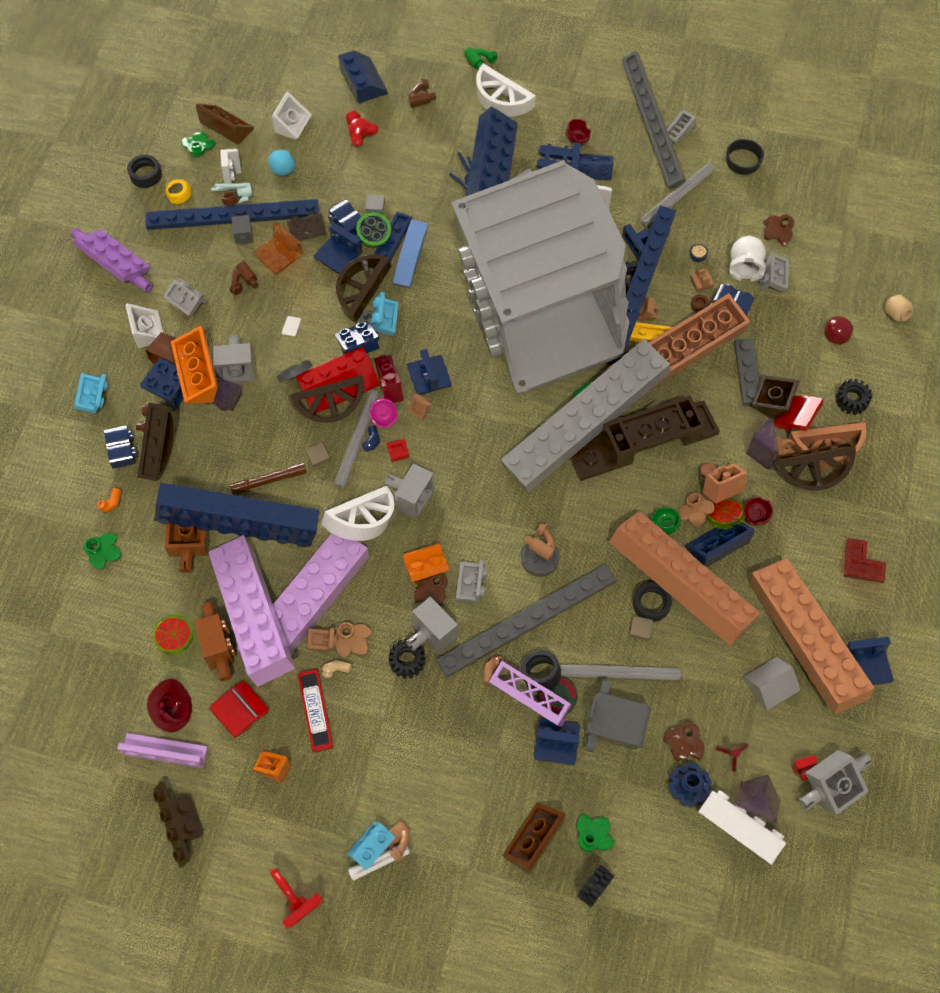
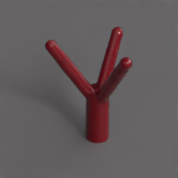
(734, 754)

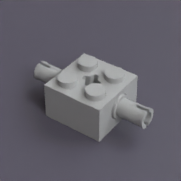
(836, 782)

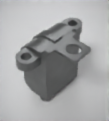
(616, 720)

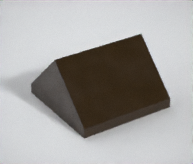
(775, 396)

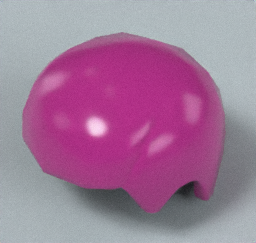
(383, 413)

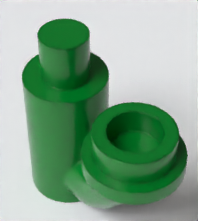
(475, 60)

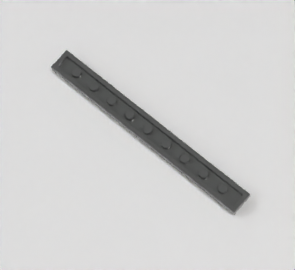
(653, 120)
(526, 621)

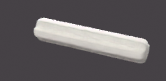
(384, 859)

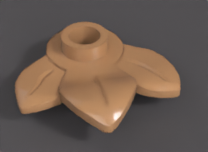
(696, 509)
(355, 641)

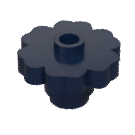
(683, 791)

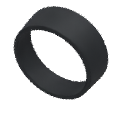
(747, 145)

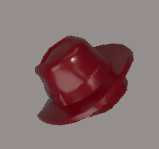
(169, 705)

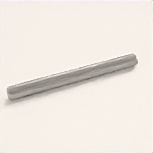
(678, 193)
(356, 440)
(620, 672)

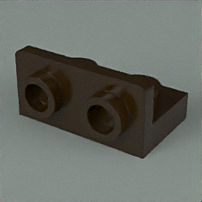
(307, 227)

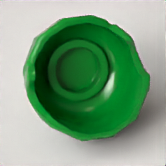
(667, 519)

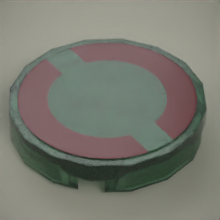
(565, 690)

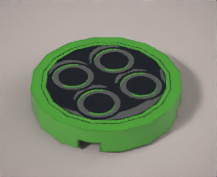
(373, 229)

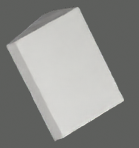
(290, 117)
(144, 324)

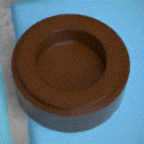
(230, 198)
(699, 302)

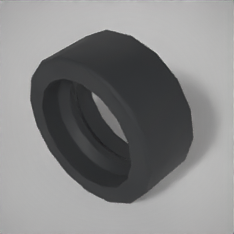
(144, 181)
(652, 587)
(540, 657)

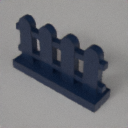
(561, 153)

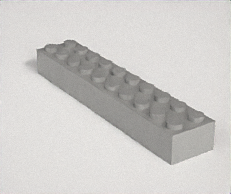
(585, 415)

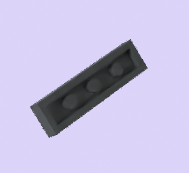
(747, 369)

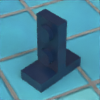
(635, 241)

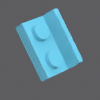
(370, 845)

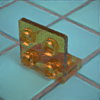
(279, 250)

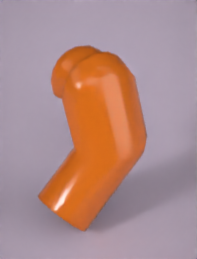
(112, 503)

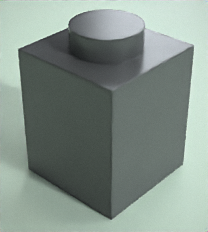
(242, 229)

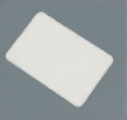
(291, 326)

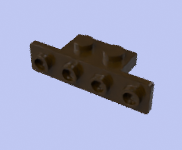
(179, 820)

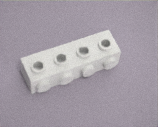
(742, 827)

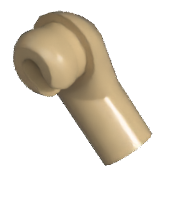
(335, 665)

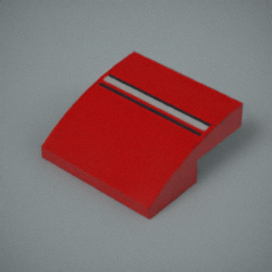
(801, 413)
(238, 709)

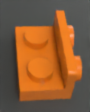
(425, 562)

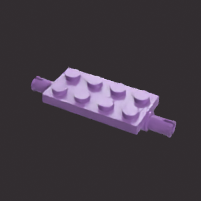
(113, 257)

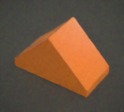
(272, 766)

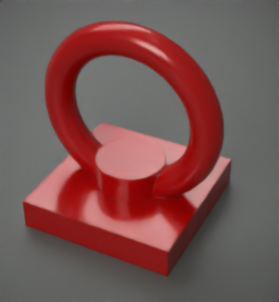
(299, 906)

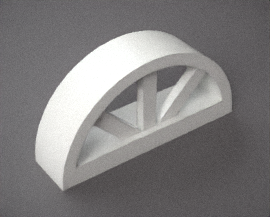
(490, 78)
(380, 500)

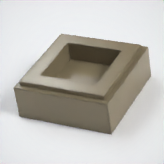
(317, 455)
(641, 628)

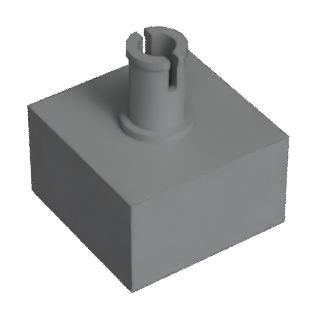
(234, 361)
(412, 491)
(432, 626)

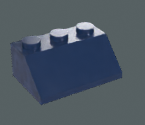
(361, 76)

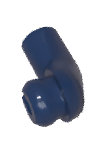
(373, 440)

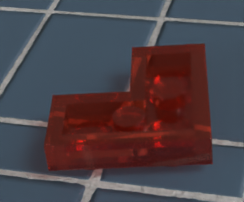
(858, 566)

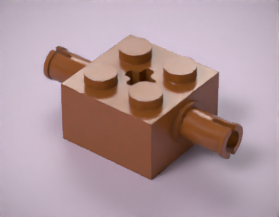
(185, 544)
(215, 641)

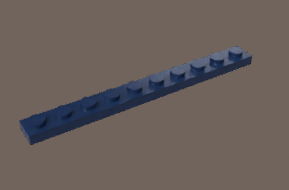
(223, 214)
(646, 268)

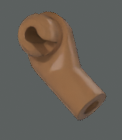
(490, 668)

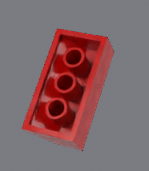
(341, 368)

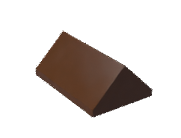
(223, 122)
(534, 837)

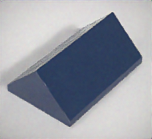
(720, 543)

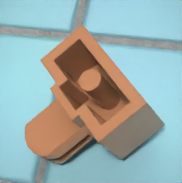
(722, 481)

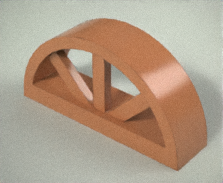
(827, 435)

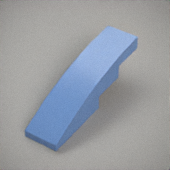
(410, 253)

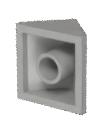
(773, 683)

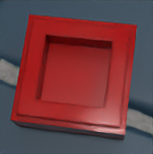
(397, 450)

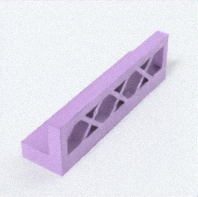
(525, 699)
(164, 750)

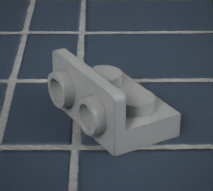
(776, 273)
(184, 297)

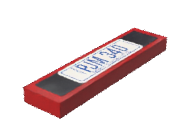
(315, 711)

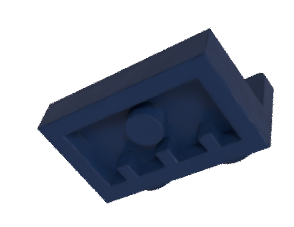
(596, 166)

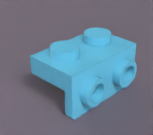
(385, 315)
(89, 393)

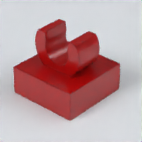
(804, 765)

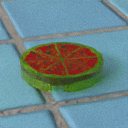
(726, 514)
(173, 634)

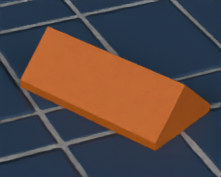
(195, 367)

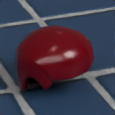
(578, 131)
(838, 330)
(758, 511)

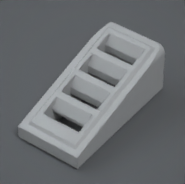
(683, 115)

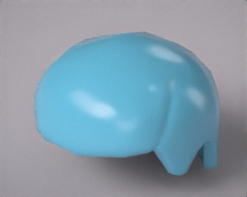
(281, 163)

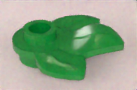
(198, 144)
(104, 552)
(595, 831)

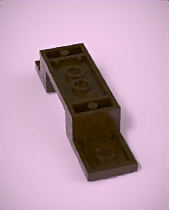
(643, 431)

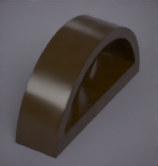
(360, 301)
(327, 389)
(157, 441)
(814, 455)

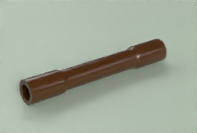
(289, 472)

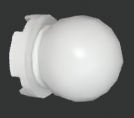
(748, 259)

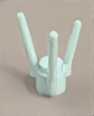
(243, 190)

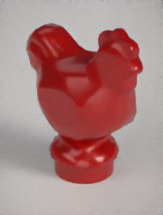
(359, 128)

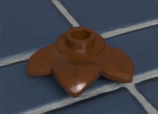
(777, 229)
(427, 588)
(685, 745)

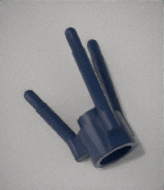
(464, 184)

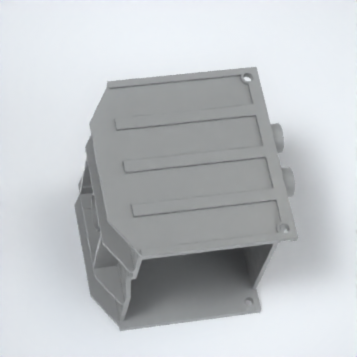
(545, 274)

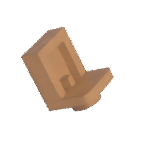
(321, 639)

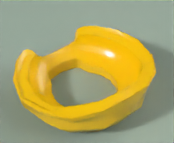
(180, 197)

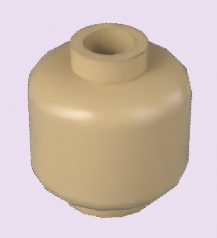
(899, 308)

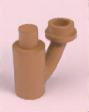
(540, 547)
(401, 835)

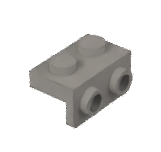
(470, 582)

